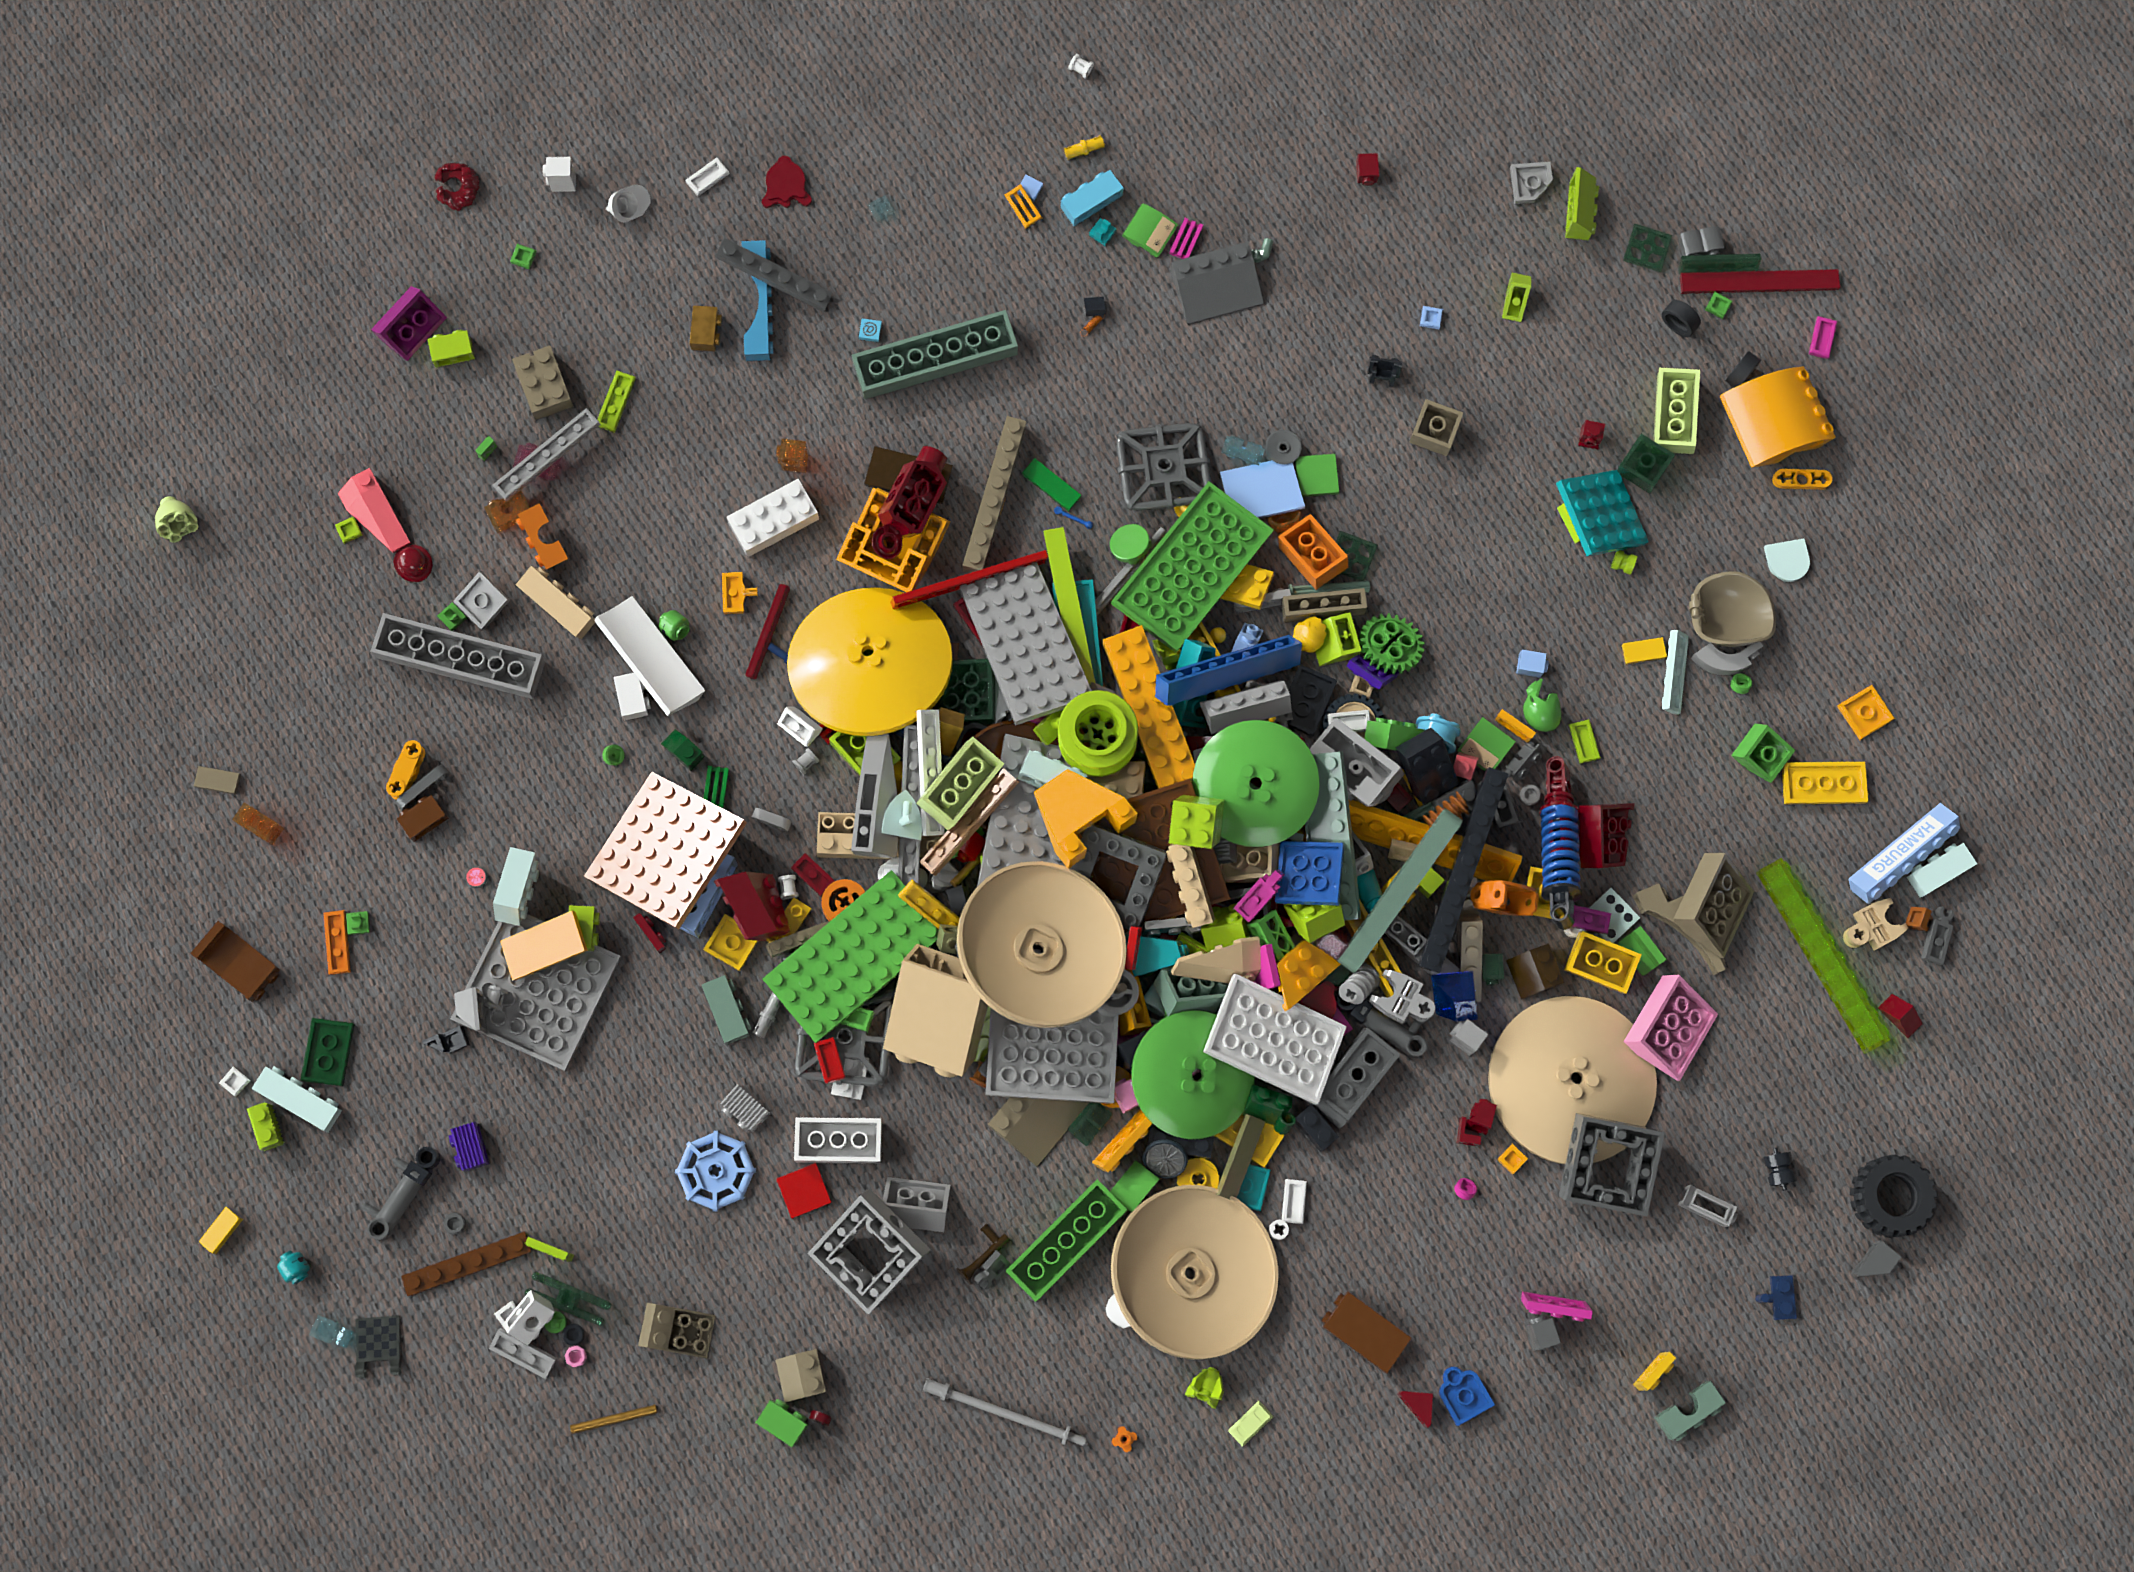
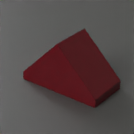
(1901, 1014)
(1419, 1404)

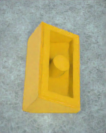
(220, 1230)

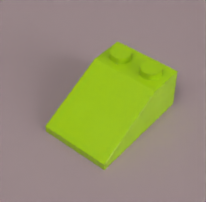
(852, 749)

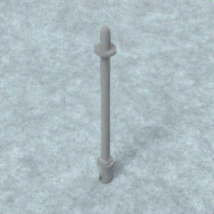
(947, 1392)

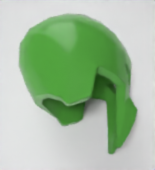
(1542, 713)

